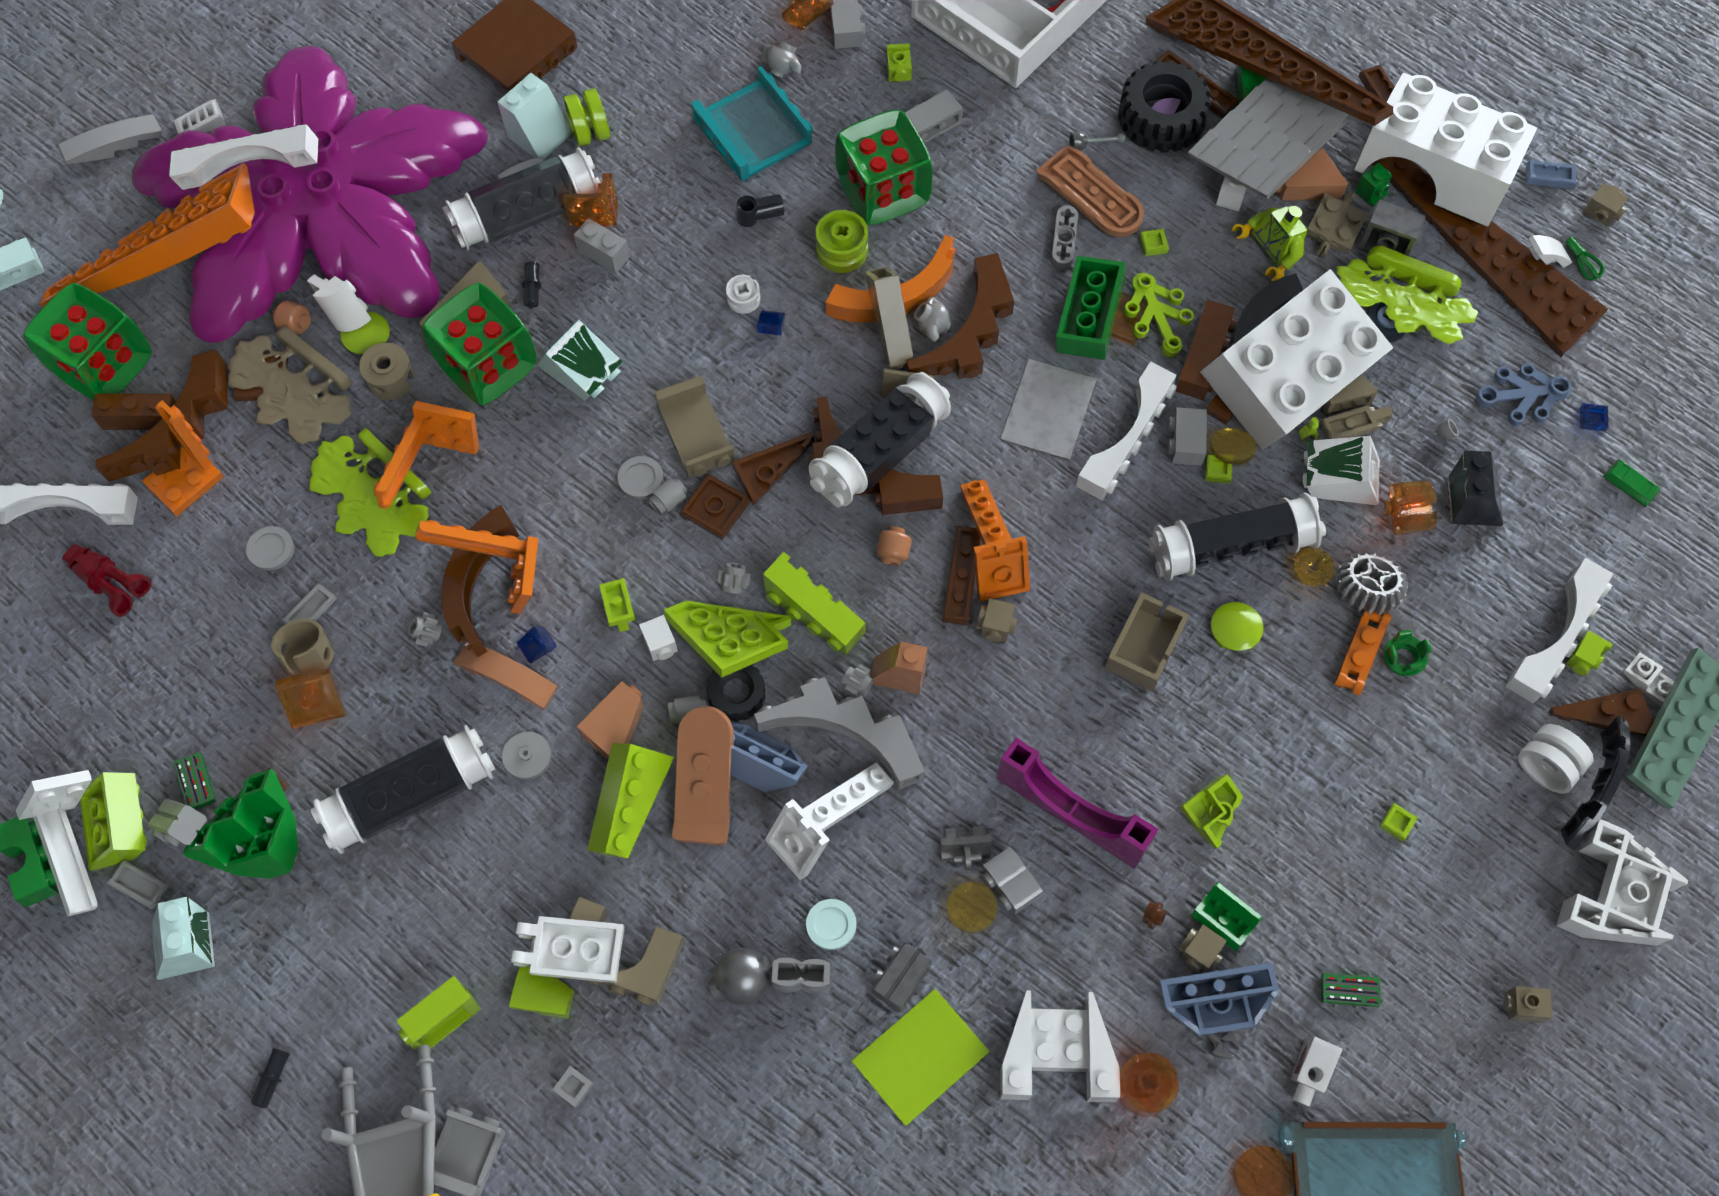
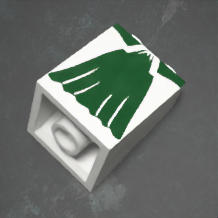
(1343, 470)

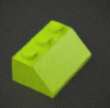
(112, 820)

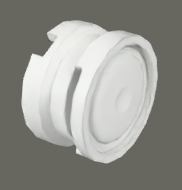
(743, 294)

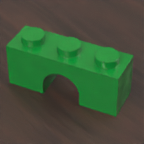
(35, 879)

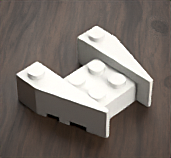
(1630, 894)
(1062, 1043)

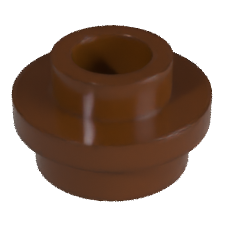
(1154, 915)

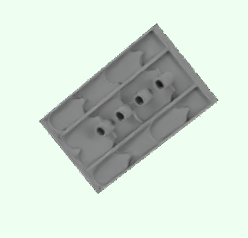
(1268, 137)

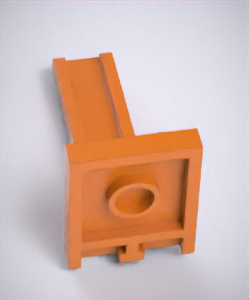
(430, 426)
(196, 472)
(484, 542)
(1000, 561)

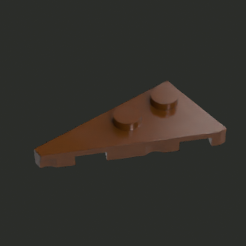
(766, 467)
(1603, 710)

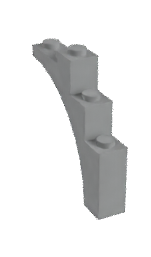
(852, 719)

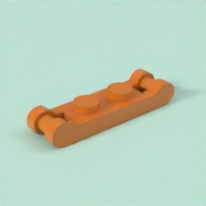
(1362, 651)

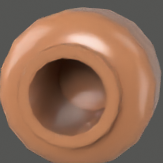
(293, 316)
(893, 546)

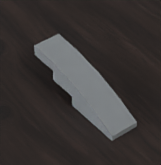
(104, 140)

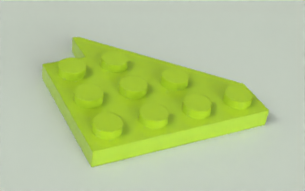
(728, 635)

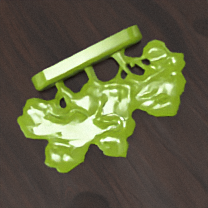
(1409, 304)
(359, 503)

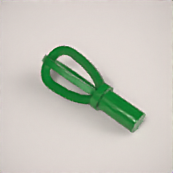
(1581, 256)

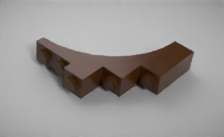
(980, 330)
(159, 448)
(896, 490)

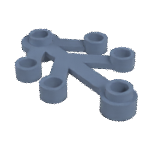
(1526, 392)

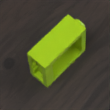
(437, 1015)

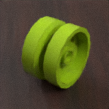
(585, 117)
(842, 241)

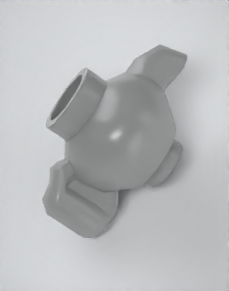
(781, 59)
(932, 318)

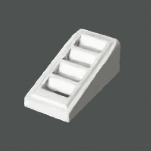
(208, 111)

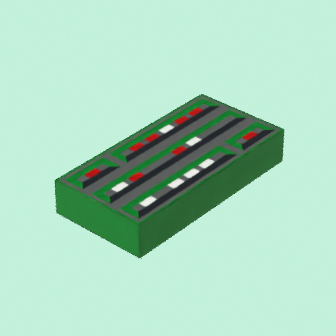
(195, 781)
(1350, 990)

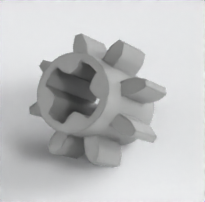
(733, 578)
(424, 629)
(857, 681)

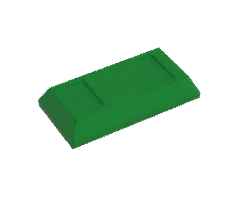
(1632, 482)

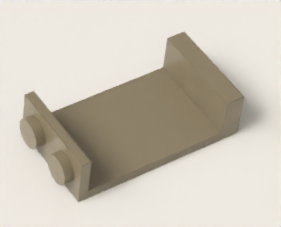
(694, 427)

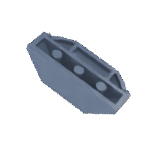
(763, 760)
(1221, 998)

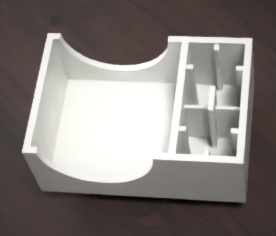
(1456, 140)
(1296, 360)

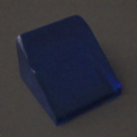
(770, 322)
(536, 643)

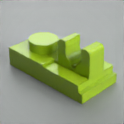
(617, 604)

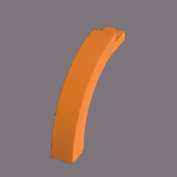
(856, 304)

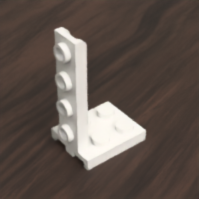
(47, 804)
(799, 832)

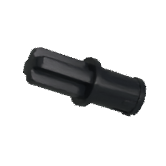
(531, 284)
(270, 1078)

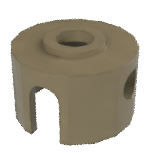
(392, 379)
(305, 647)

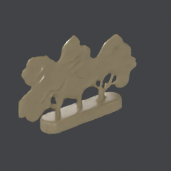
(289, 393)

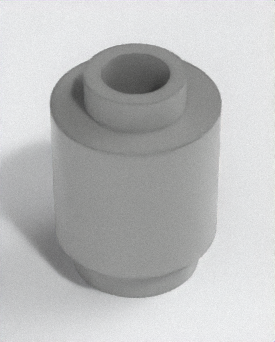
(667, 496)
(682, 706)

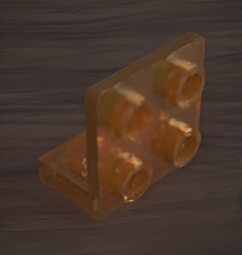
(804, 12)
(599, 206)

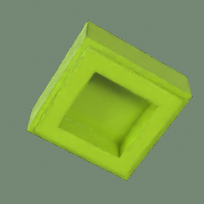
(1154, 242)
(1217, 470)
(1398, 822)

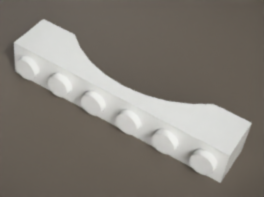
(202, 163)
(1102, 469)
(110, 503)
(1583, 590)

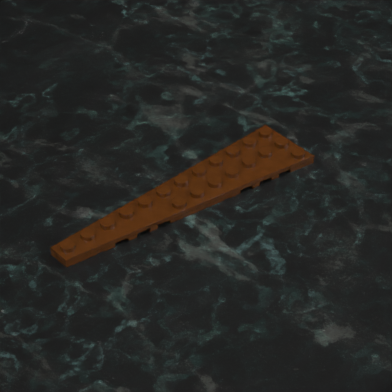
(1241, 40)
(1536, 290)

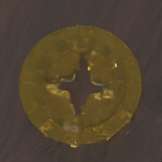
(1310, 556)

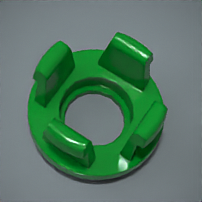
(1419, 650)

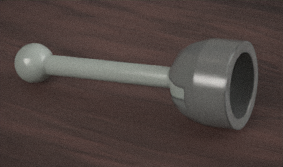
(1079, 140)

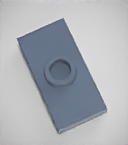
(1550, 174)

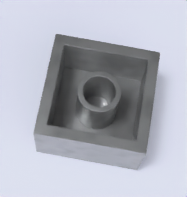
(1392, 228)

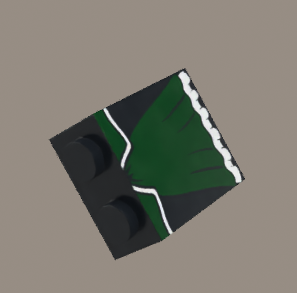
(1475, 490)

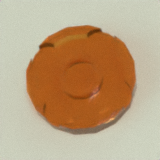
(1263, 1172)

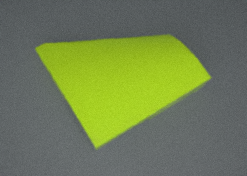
(1213, 809)
(541, 995)

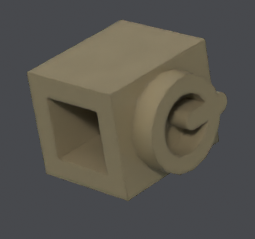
(1607, 204)
(996, 620)
(1202, 949)
(1528, 1004)

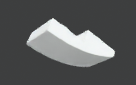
(1549, 250)
(1648, 677)

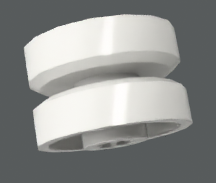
(1555, 758)

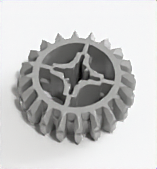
(1371, 583)

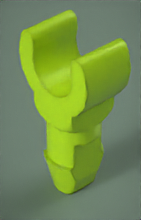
(1309, 429)

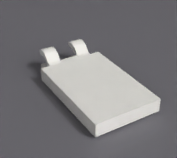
(571, 949)

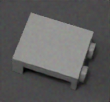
(466, 1152)

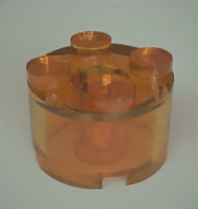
(1411, 507)
(1163, 1086)

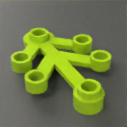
(1157, 310)

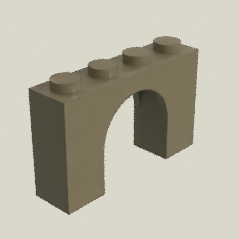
(652, 973)

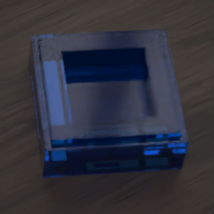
(1594, 417)

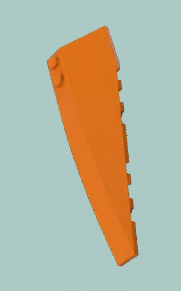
(195, 225)

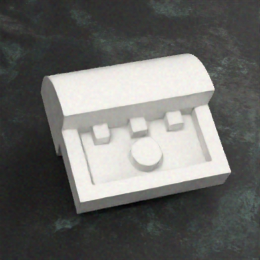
(340, 303)

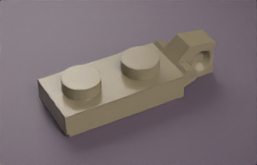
(1355, 422)

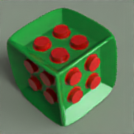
(883, 167)
(87, 342)
(480, 343)

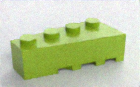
(812, 605)
(626, 798)

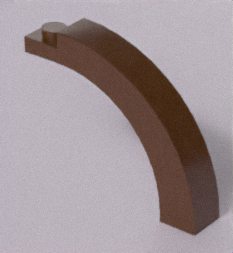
(461, 577)

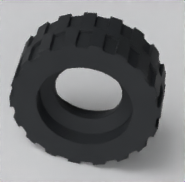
(737, 710)

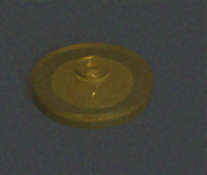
(1233, 446)
(972, 907)

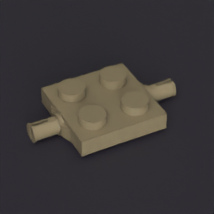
(1336, 224)

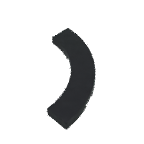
(1265, 303)
(1616, 753)

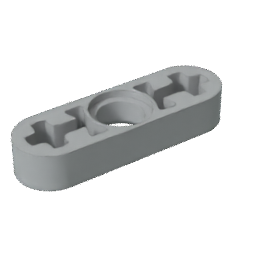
(1059, 245)

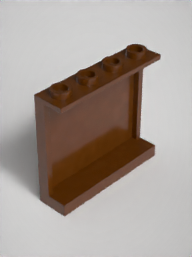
(515, 41)

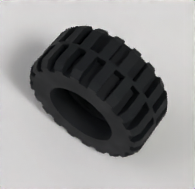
(1157, 129)

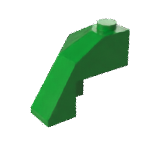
(250, 832)

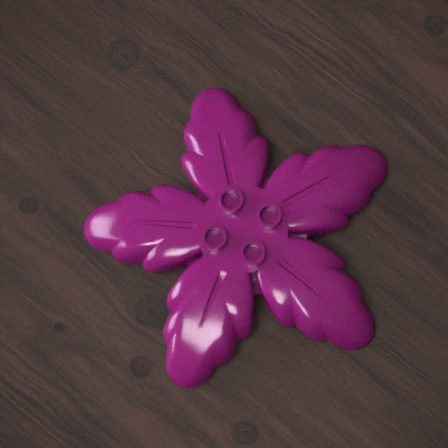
(323, 206)

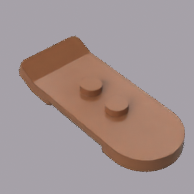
(1092, 192)
(703, 777)

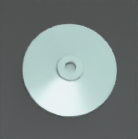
(831, 924)

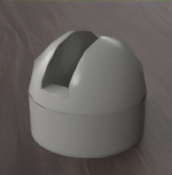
(1447, 430)

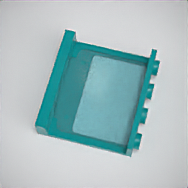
(754, 126)

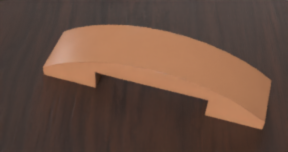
(508, 674)

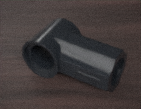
(751, 209)

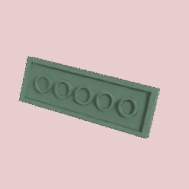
(1679, 731)

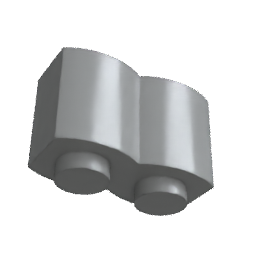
(1012, 881)
(792, 975)

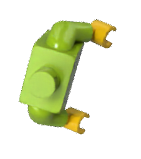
(1279, 234)

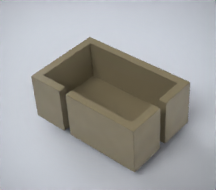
(1146, 642)

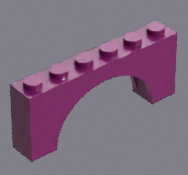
(1119, 835)

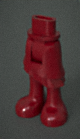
(96, 573)

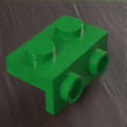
(1226, 916)

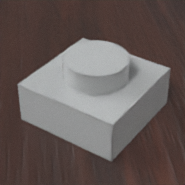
(573, 1087)

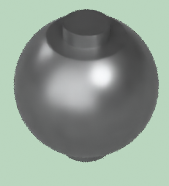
(740, 977)

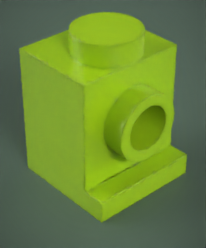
(899, 62)
(1588, 653)

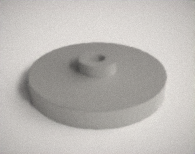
(640, 477)
(270, 548)
(526, 755)

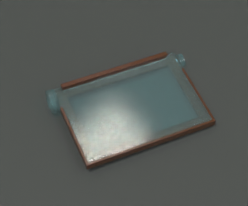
(1374, 1158)

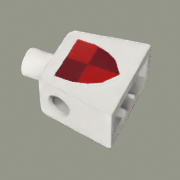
(1320, 1057)

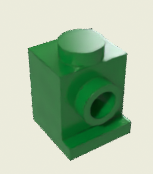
(1374, 185)

